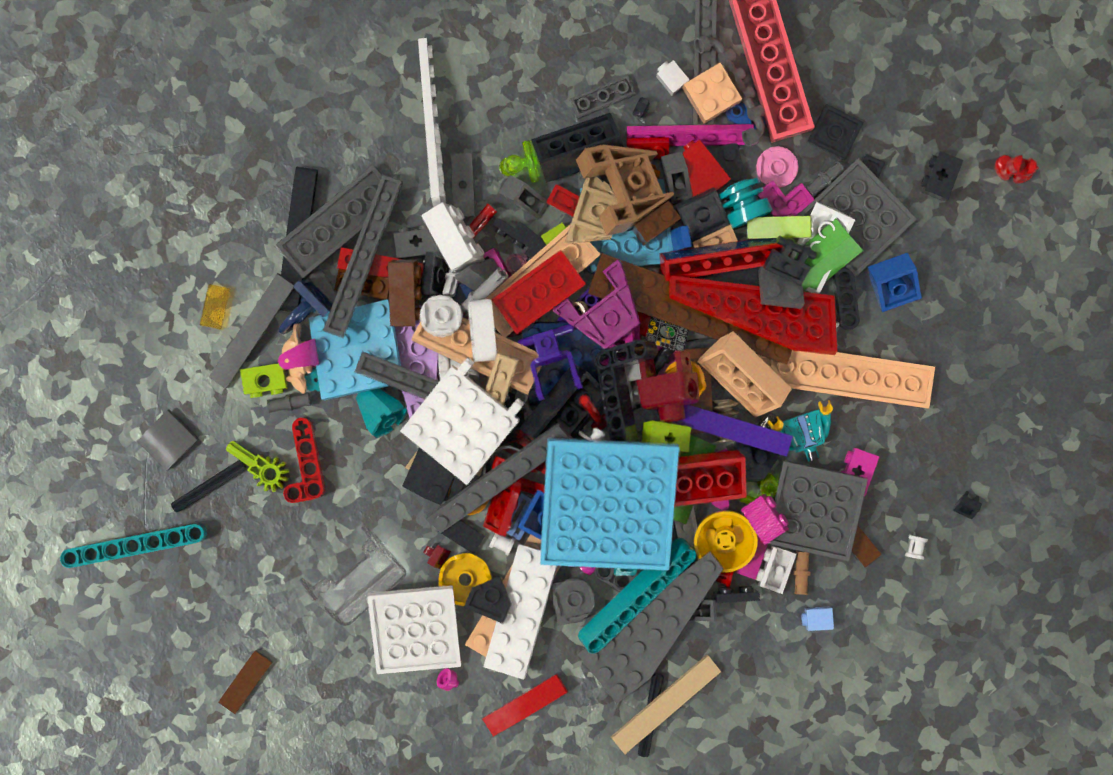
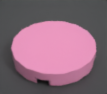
(777, 165)

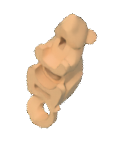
(296, 375)

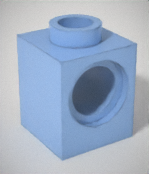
(818, 618)

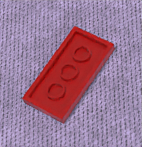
(538, 292)

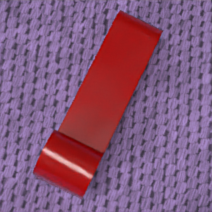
(304, 459)

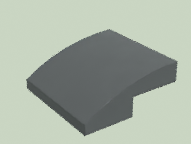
(167, 440)

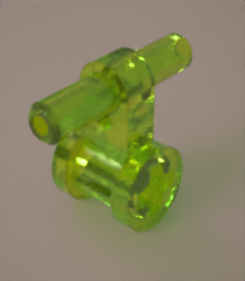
(518, 163)
(769, 490)

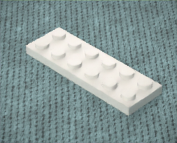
(528, 592)

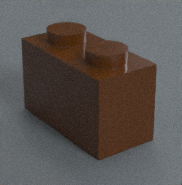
(655, 223)

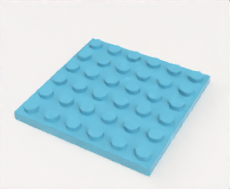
(608, 504)

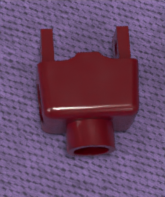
(669, 391)

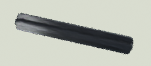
(208, 486)
(655, 691)

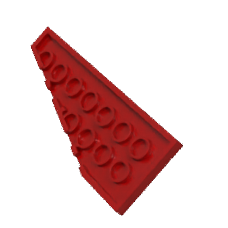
(798, 329)

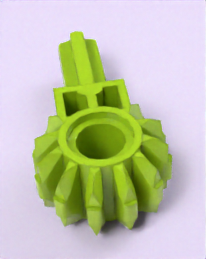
(259, 466)

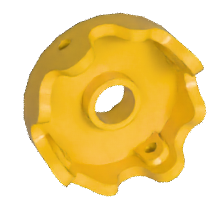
(460, 564)

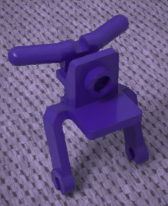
(548, 353)

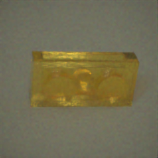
(215, 306)

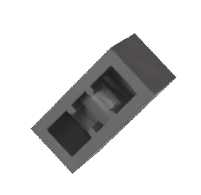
(406, 250)

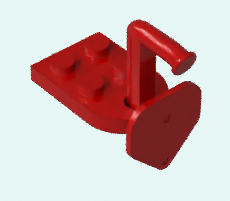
(506, 502)

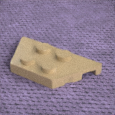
(592, 202)

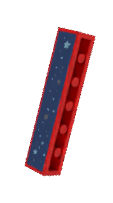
(717, 258)

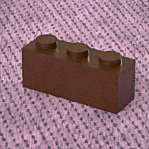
(404, 292)

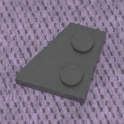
(779, 291)

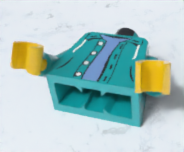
(807, 430)

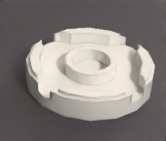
(441, 316)

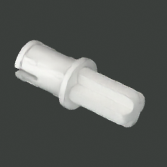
(450, 284)

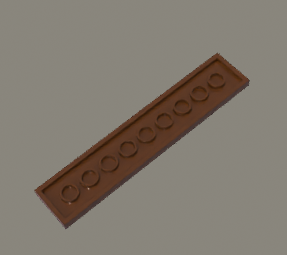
(652, 298)

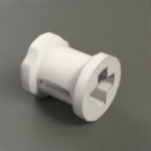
(502, 543)
(916, 547)

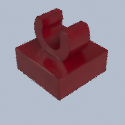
(437, 556)

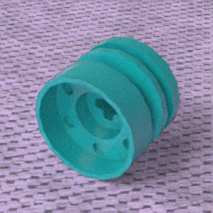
(745, 202)

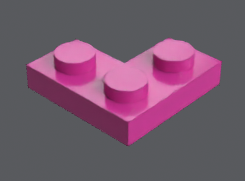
(787, 204)

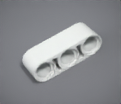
(482, 330)

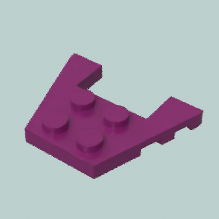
(610, 317)

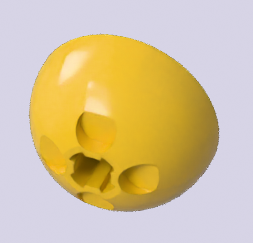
(732, 548)

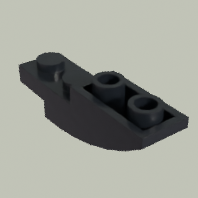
(522, 236)

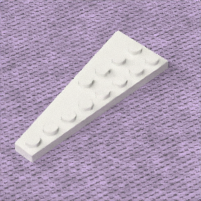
(432, 130)

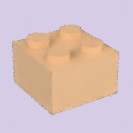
(712, 93)

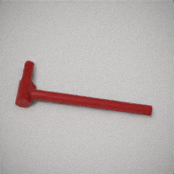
(600, 420)

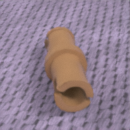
(802, 573)

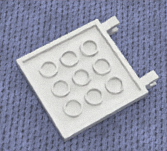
(461, 423)

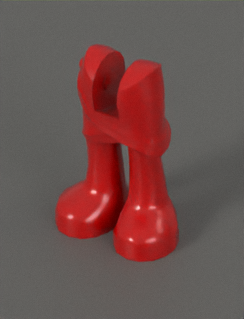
(1020, 168)

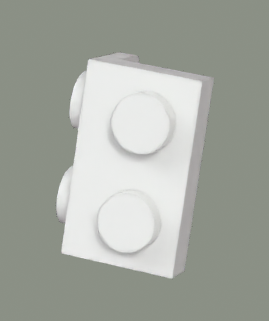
(776, 569)

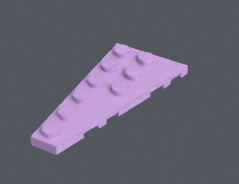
(415, 358)

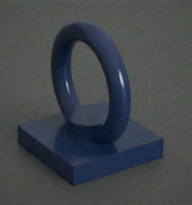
(312, 301)

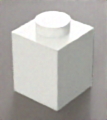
(671, 77)

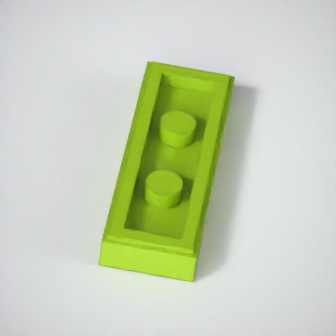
(780, 226)

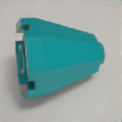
(380, 411)

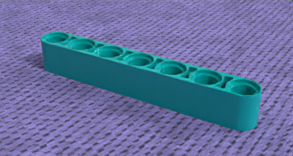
(123, 545)
(634, 598)

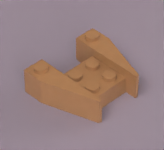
(631, 182)

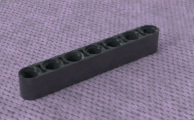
(300, 209)

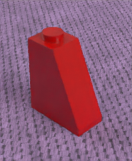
(703, 168)

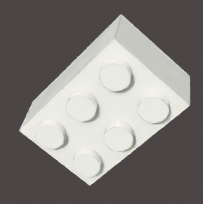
(453, 236)

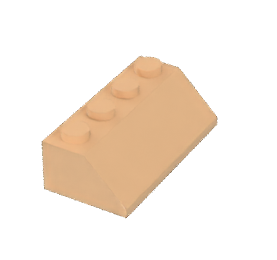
(745, 375)

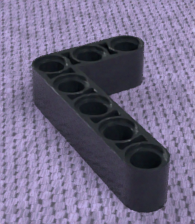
(619, 388)

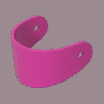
(300, 356)

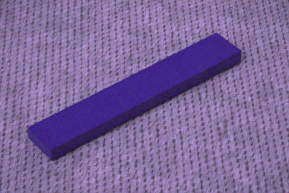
(736, 430)

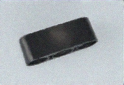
(842, 309)

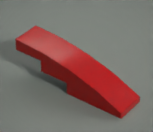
(525, 704)

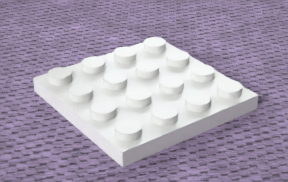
(414, 629)

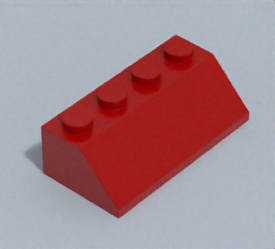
(710, 478)

